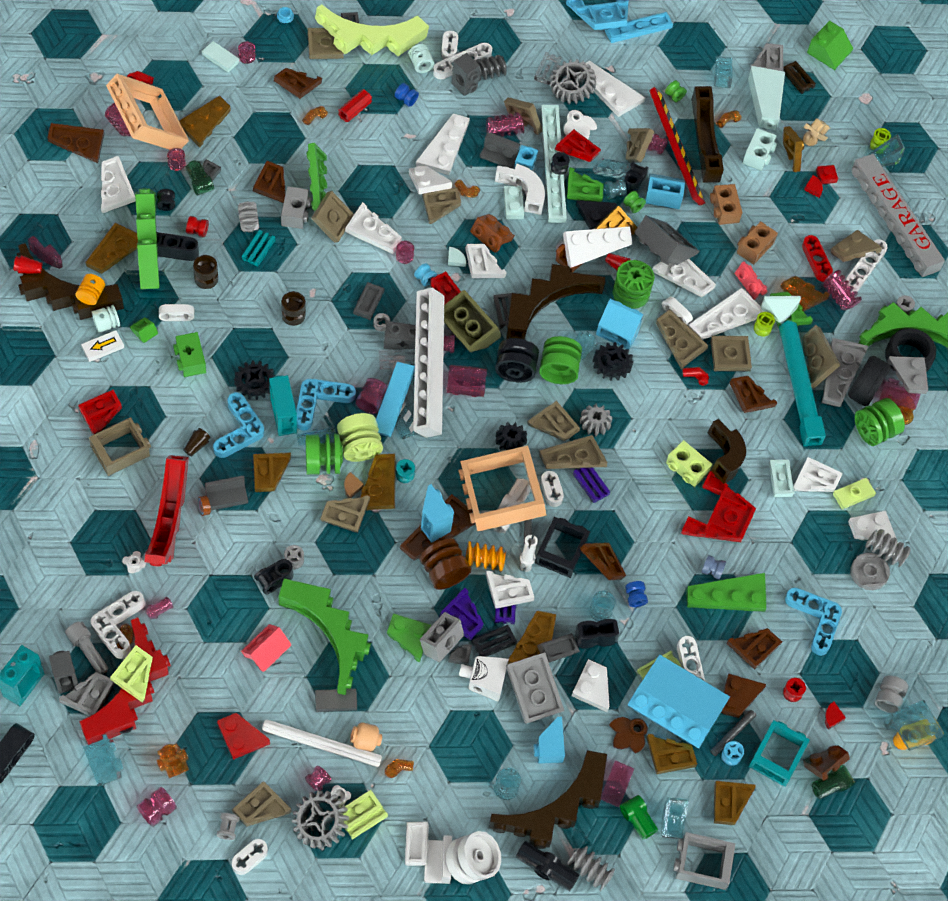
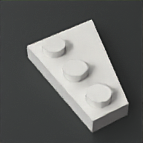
(687, 276)

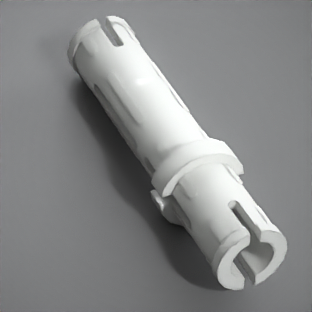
(527, 556)

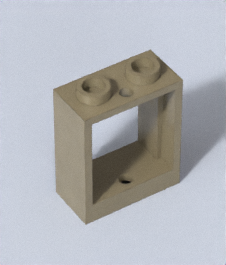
(115, 432)

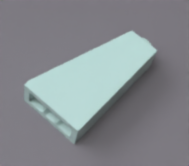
(766, 92)

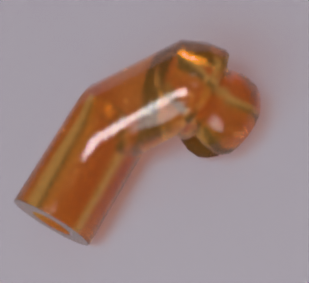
(313, 113)
(728, 116)
(465, 191)
(128, 632)
(397, 766)

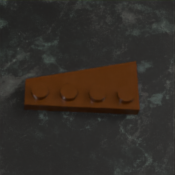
(418, 541)

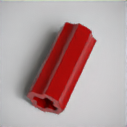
(355, 105)

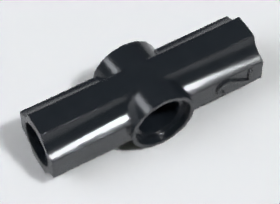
(547, 866)

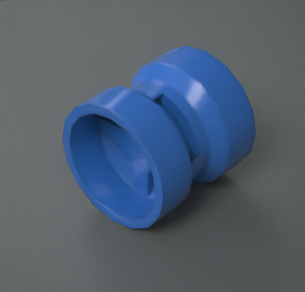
(406, 94)
(636, 594)

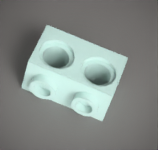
(759, 149)

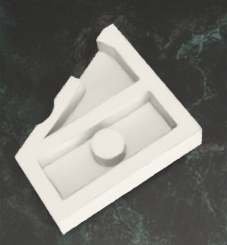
(482, 263)
(817, 477)
(865, 525)

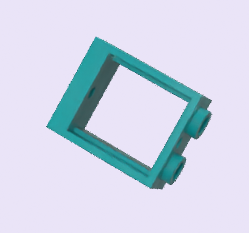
(283, 405)
(21, 679)
(771, 769)

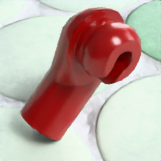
(140, 76)

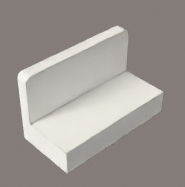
(436, 868)

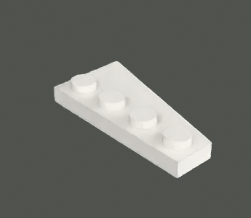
(445, 146)

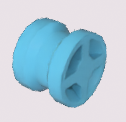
(424, 273)
(735, 749)

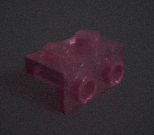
(466, 381)
(898, 394)

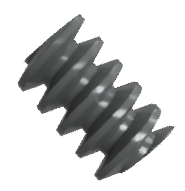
(491, 66)

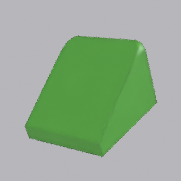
(144, 329)

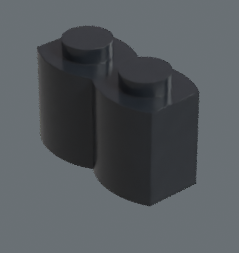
(599, 633)

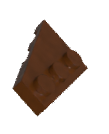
(79, 140)

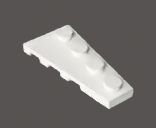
(615, 93)
(591, 244)
(730, 313)

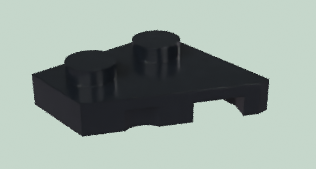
(594, 212)

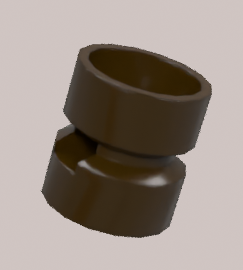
(205, 271)
(293, 308)

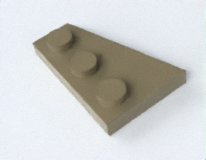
(680, 338)
(820, 356)
(574, 454)

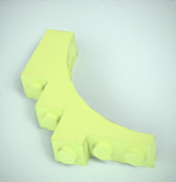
(372, 38)

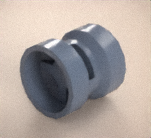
(714, 567)

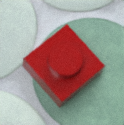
(827, 174)

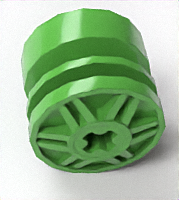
(633, 284)
(560, 360)
(879, 422)
(323, 454)

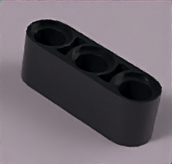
(183, 247)
(13, 747)

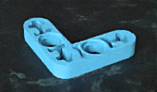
(317, 393)
(244, 431)
(821, 612)

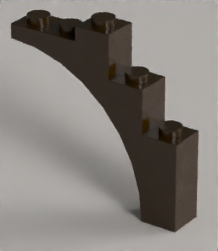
(543, 292)
(62, 293)
(563, 811)

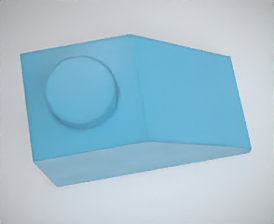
(551, 744)

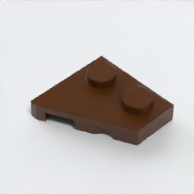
(755, 647)
(824, 761)

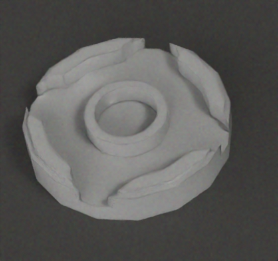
(870, 571)

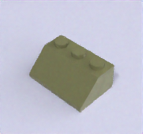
(470, 323)

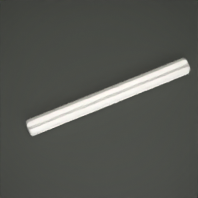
(321, 743)

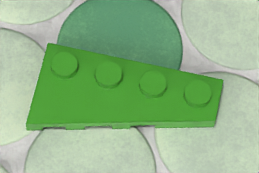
(316, 172)
(738, 593)

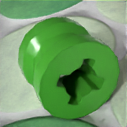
(675, 91)
(634, 202)

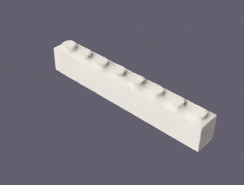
(429, 363)

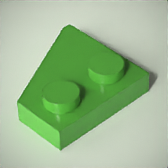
(583, 187)

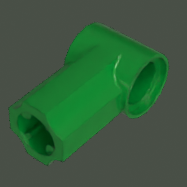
(636, 812)

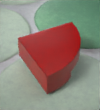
(814, 186)
(833, 715)

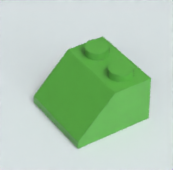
(830, 45)

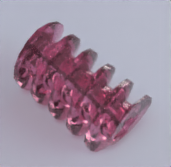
(115, 118)
(505, 124)
(840, 291)

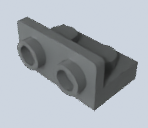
(500, 150)

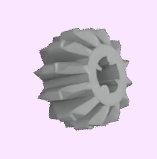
(248, 216)
(596, 420)

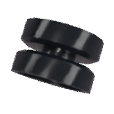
(517, 360)

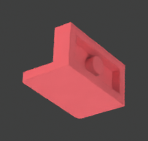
(267, 647)

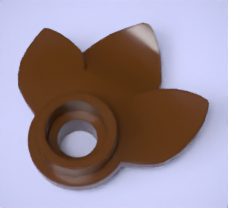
(626, 735)

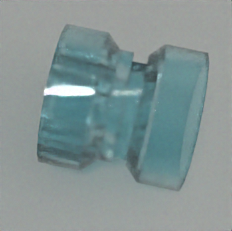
(614, 189)

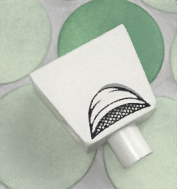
(486, 676)

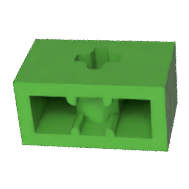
(190, 354)

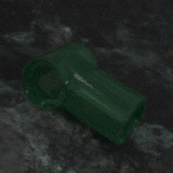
(200, 181)
(836, 781)

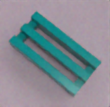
(258, 236)

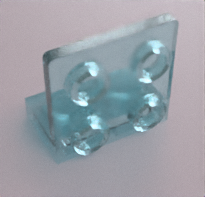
(915, 725)

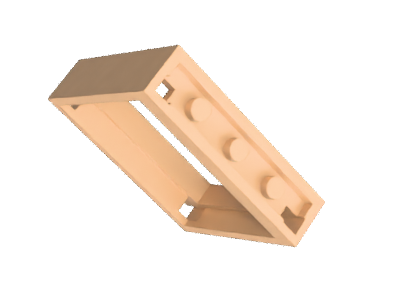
(123, 93)
(509, 514)

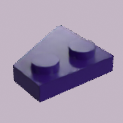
(466, 611)

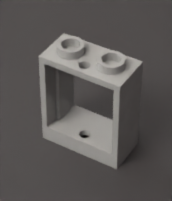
(724, 847)

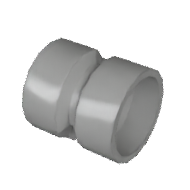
(891, 694)

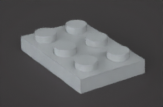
(535, 688)

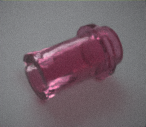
(160, 607)

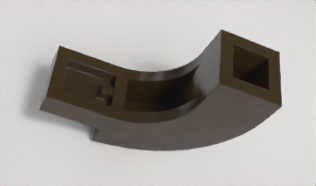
(733, 448)

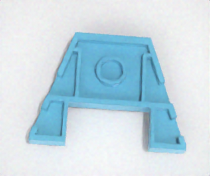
(601, 15)

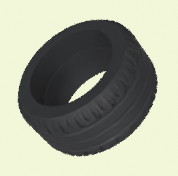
(914, 338)
(869, 380)

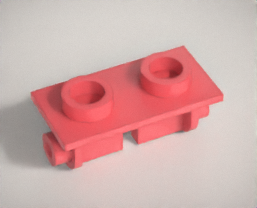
(749, 280)

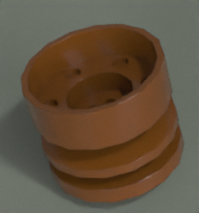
(445, 564)

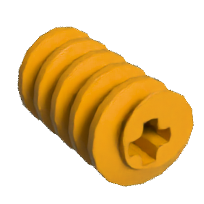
(485, 556)

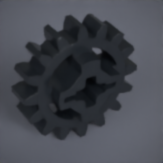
(613, 361)
(254, 379)

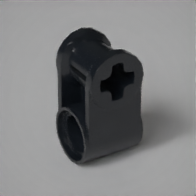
(635, 177)
(271, 578)

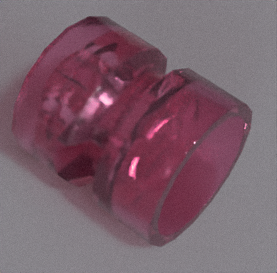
(372, 396)
(154, 808)

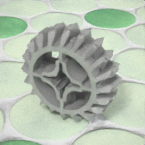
(579, 74)
(327, 834)

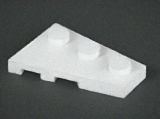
(115, 185)
(371, 229)

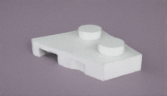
(428, 180)
(509, 590)
(593, 686)

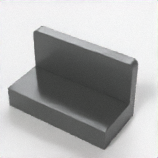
(226, 493)

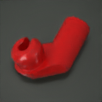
(698, 373)

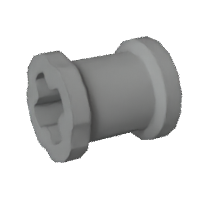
(224, 833)

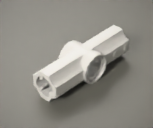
(516, 496)

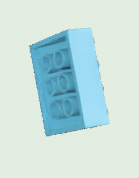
(678, 701)

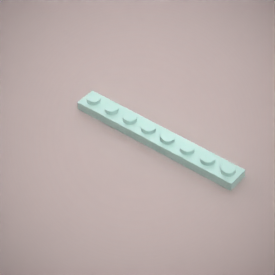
(554, 183)

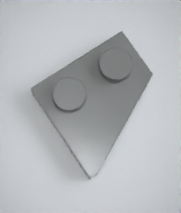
(770, 57)
(911, 373)
(89, 695)

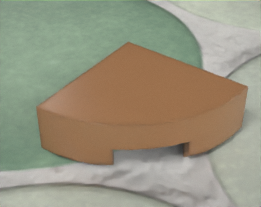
(352, 485)

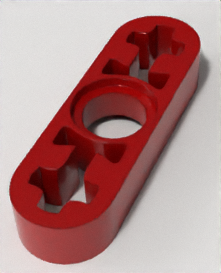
(817, 251)

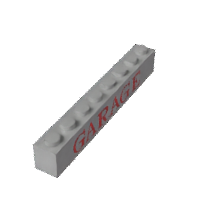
(897, 215)

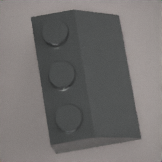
(665, 241)

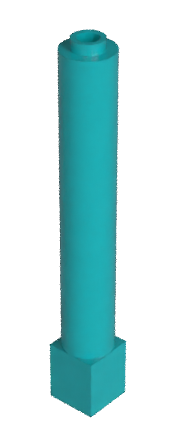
(811, 424)

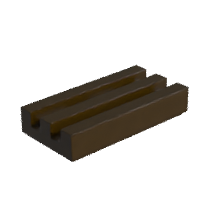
(796, 78)

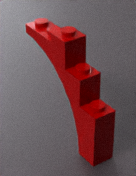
(168, 519)
(120, 711)

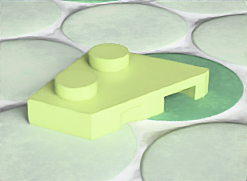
(134, 673)

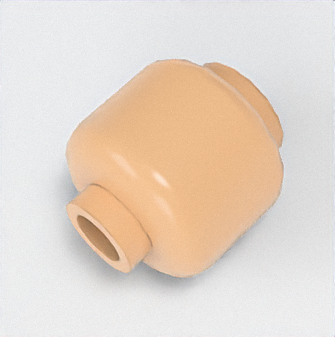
(365, 737)

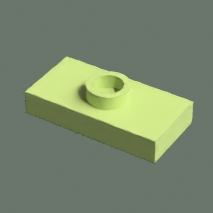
(854, 493)

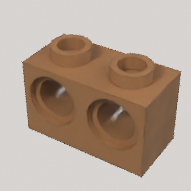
(726, 204)
(760, 239)

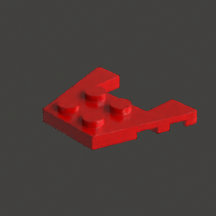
(729, 517)

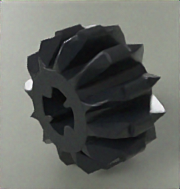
(510, 436)

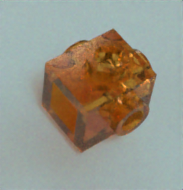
(172, 760)

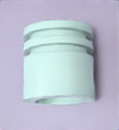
(421, 56)
(105, 318)

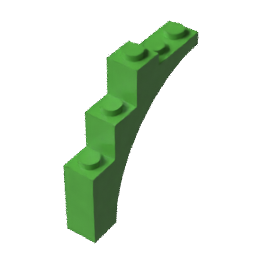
(147, 239)
(894, 319)
(316, 605)

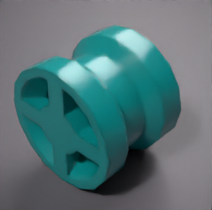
(406, 475)

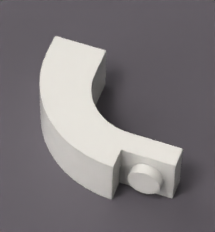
(530, 182)

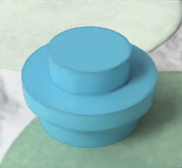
(285, 15)

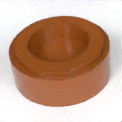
(204, 505)

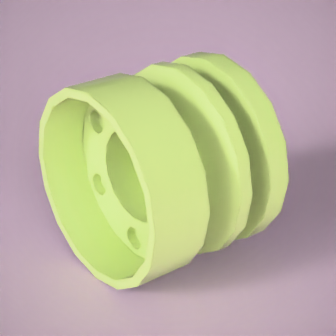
(359, 437)

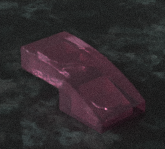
(47, 254)
(617, 783)

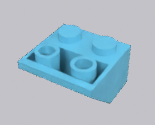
(665, 191)
(619, 324)
(436, 515)

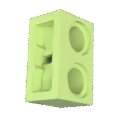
(691, 461)

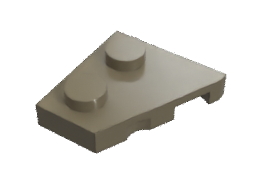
(638, 143)
(441, 203)
(855, 246)
(555, 422)
(346, 512)

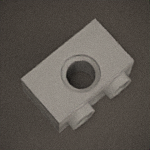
(295, 207)
(442, 637)

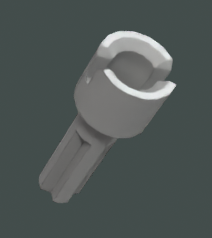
(80, 637)

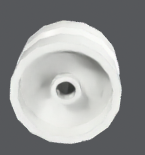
(473, 857)

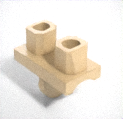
(816, 131)

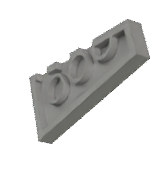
(838, 382)

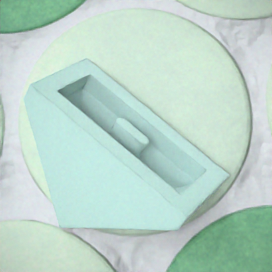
(780, 306)

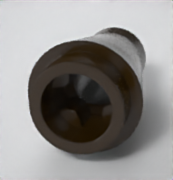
(196, 442)

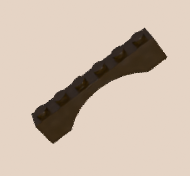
(709, 155)

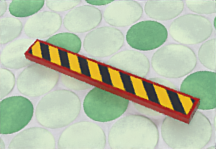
(677, 146)

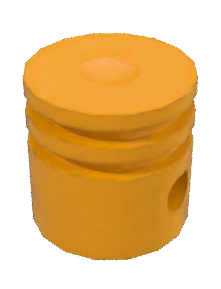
(89, 292)

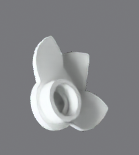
(582, 125)

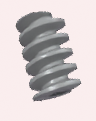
(888, 546)
(591, 867)

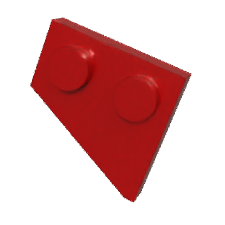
(578, 146)
(100, 410)

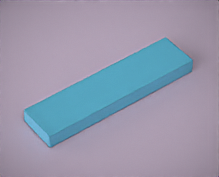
(640, 27)
(394, 398)

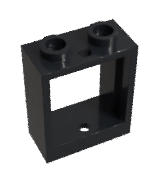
(555, 562)

